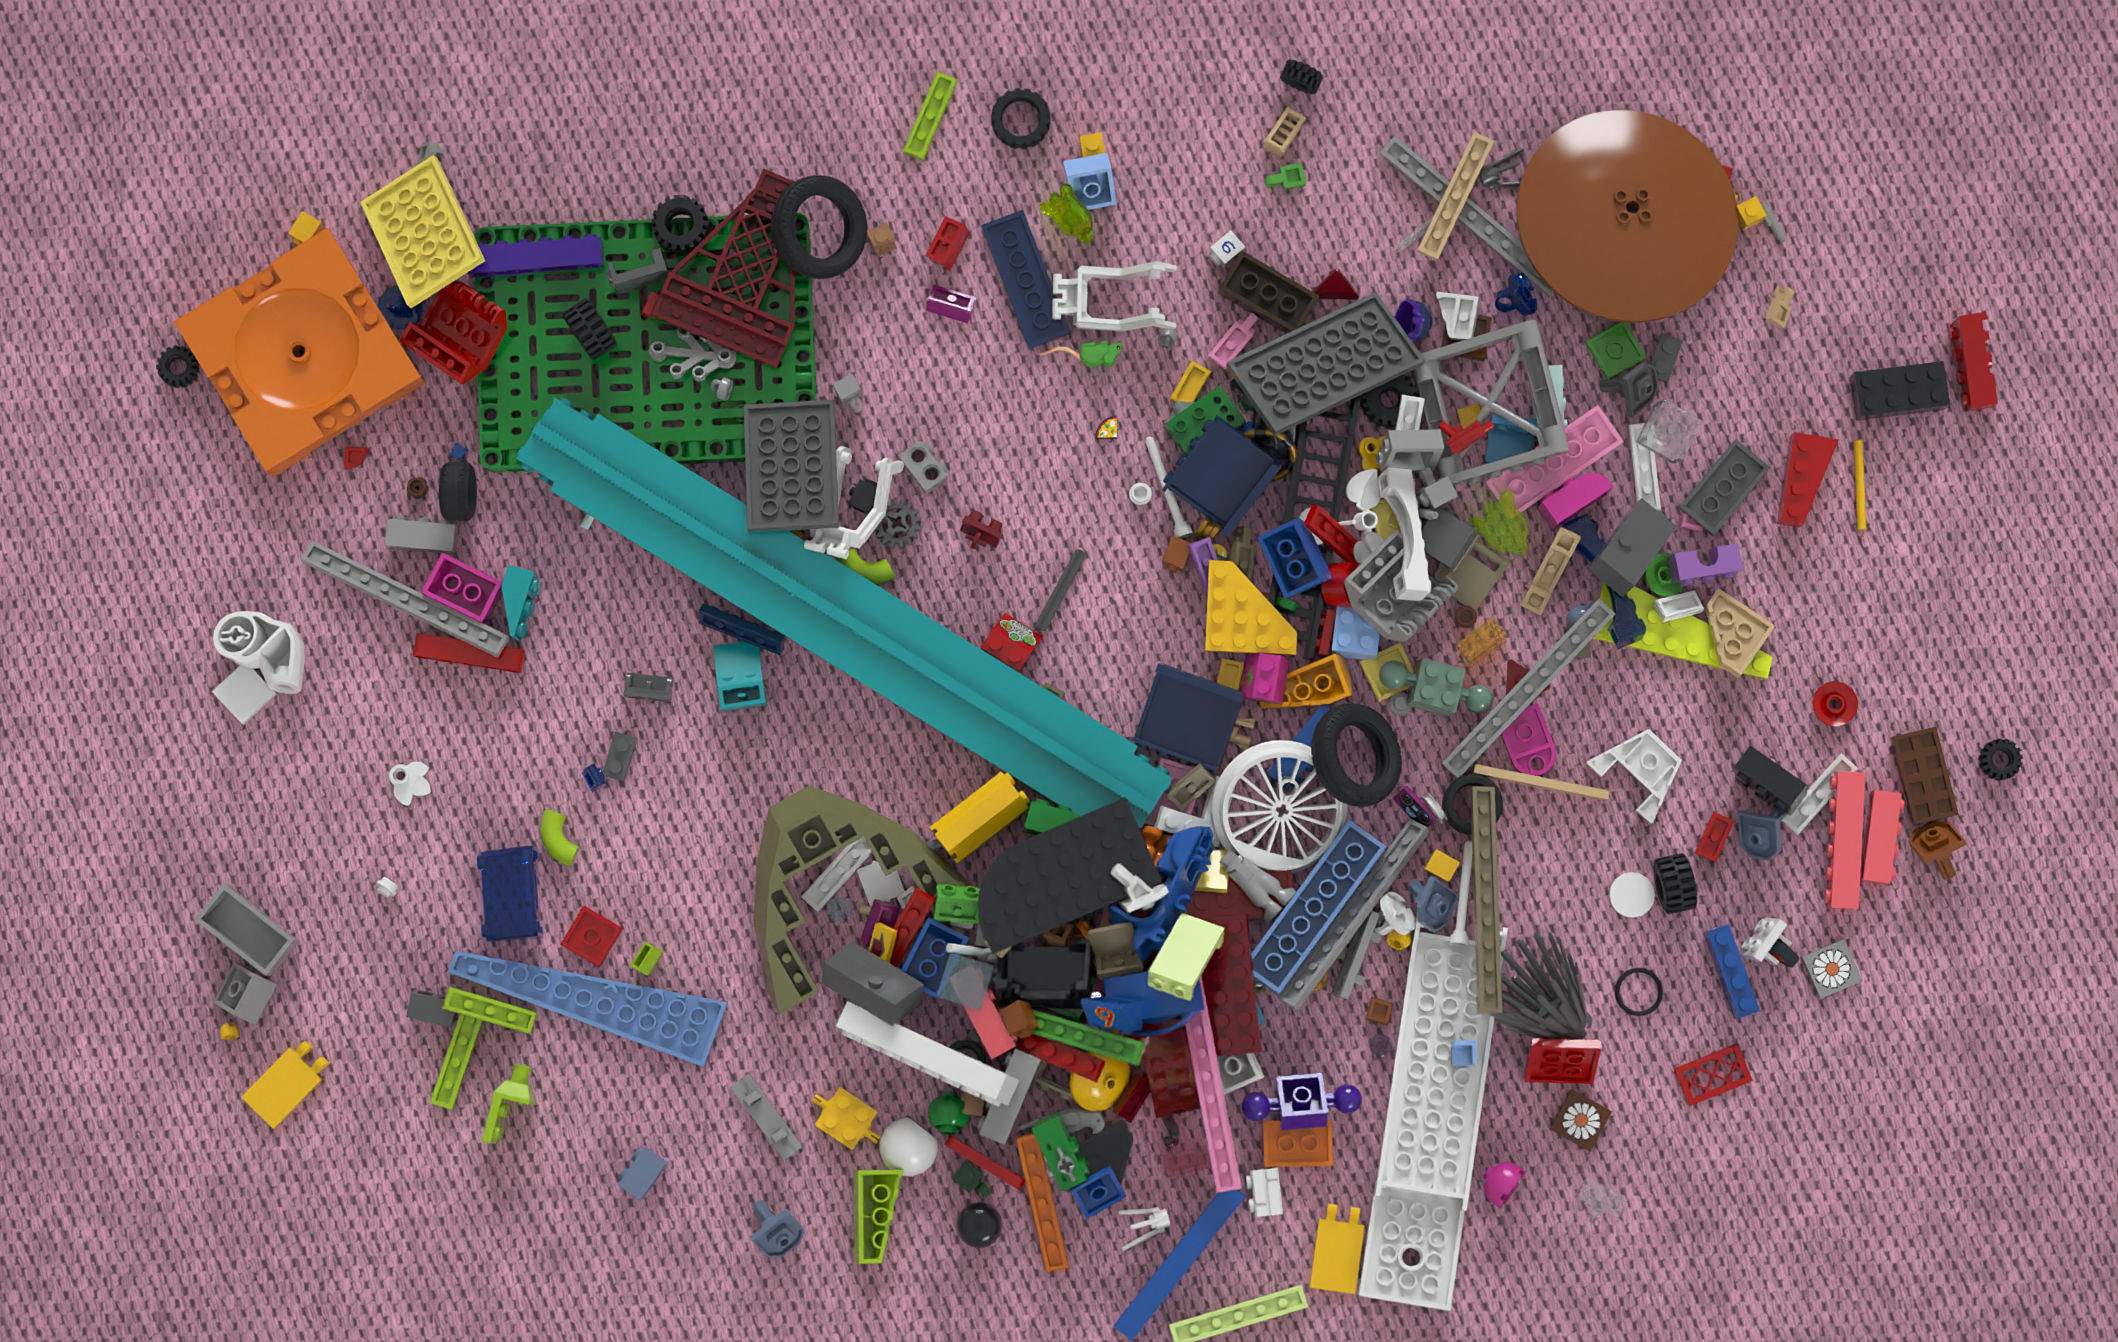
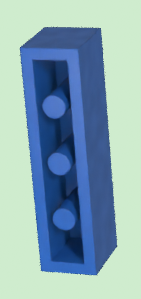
(1303, 737)
(1731, 972)

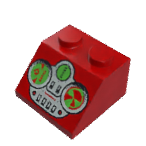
(1011, 642)

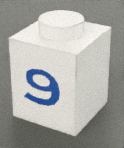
(1226, 250)

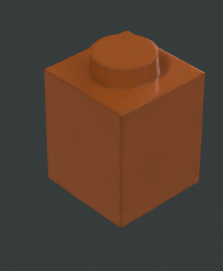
(1176, 555)
(1019, 1019)

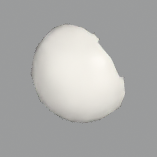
(907, 1147)

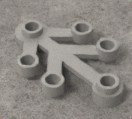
(695, 355)

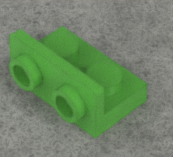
(957, 904)

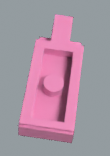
(1233, 341)

